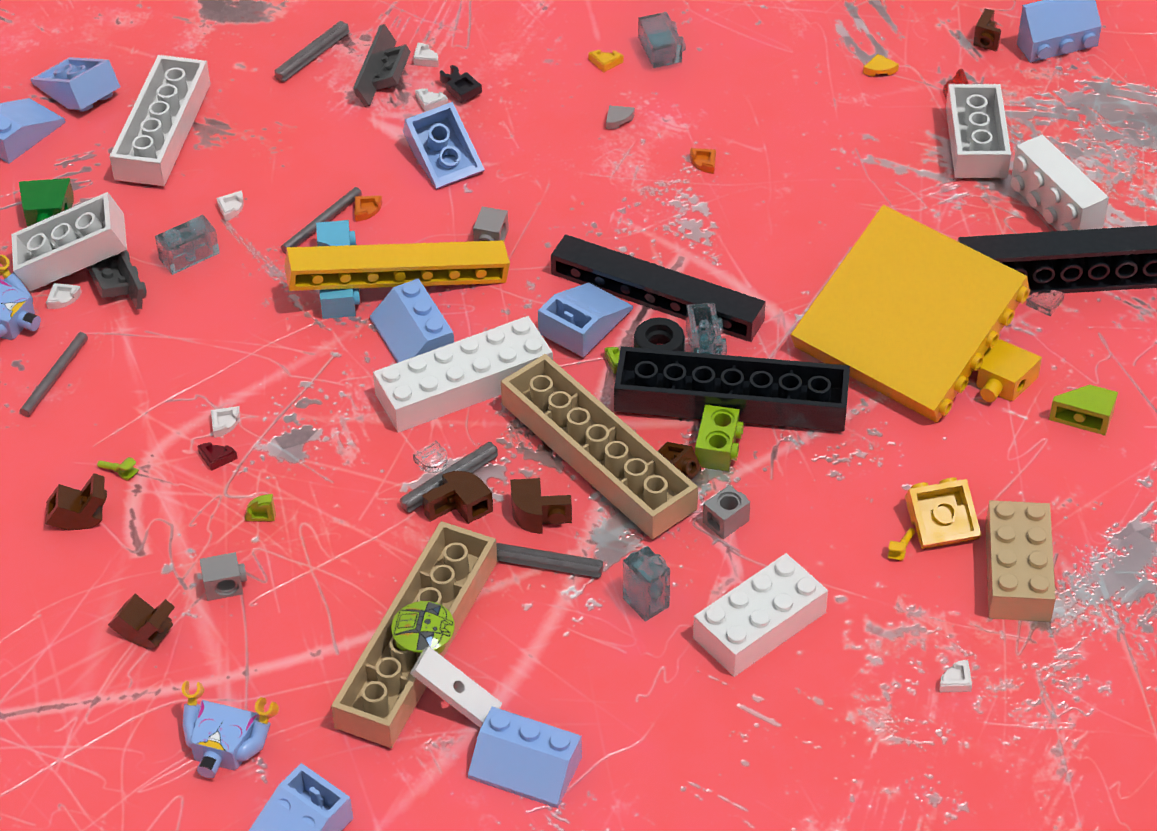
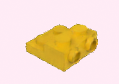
(943, 512)

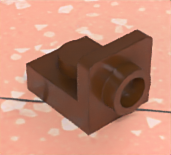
(986, 33)
(682, 458)

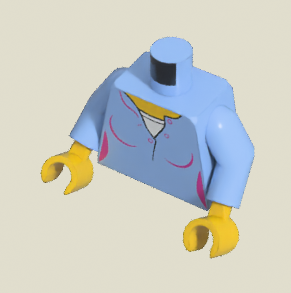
(15, 304)
(223, 733)

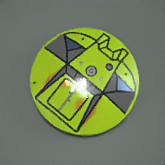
(422, 626)

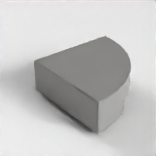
(619, 115)

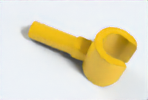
(898, 549)

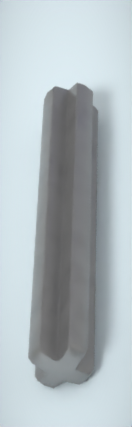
(311, 51)
(468, 464)
(549, 560)

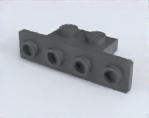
(381, 67)
(118, 277)

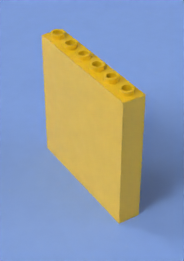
(911, 312)

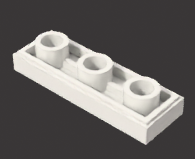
(454, 686)

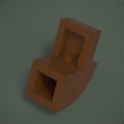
(460, 492)
(77, 509)
(533, 510)
(142, 623)

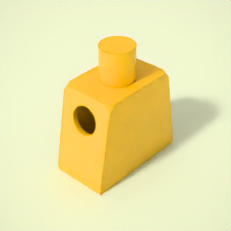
(1007, 371)

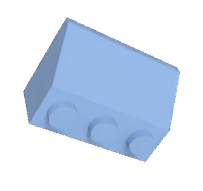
(1058, 28)
(410, 322)
(525, 757)

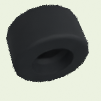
(659, 331)

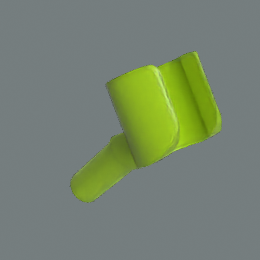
(125, 469)

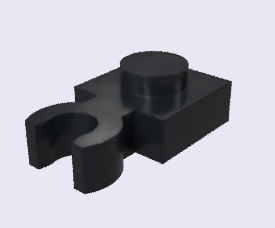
(460, 86)

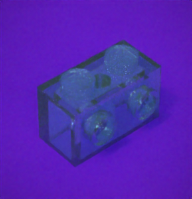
(660, 39)
(187, 244)
(705, 329)
(646, 583)

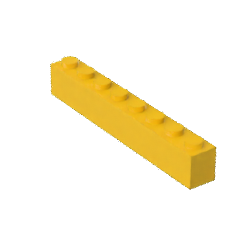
(396, 264)

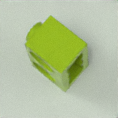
(717, 437)

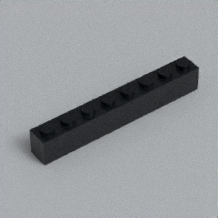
(655, 285)

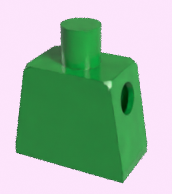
(45, 198)

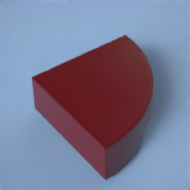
(216, 455)

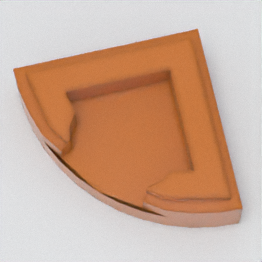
(703, 159)
(367, 207)

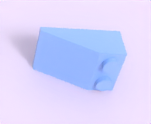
(78, 82)
(23, 126)
(442, 145)

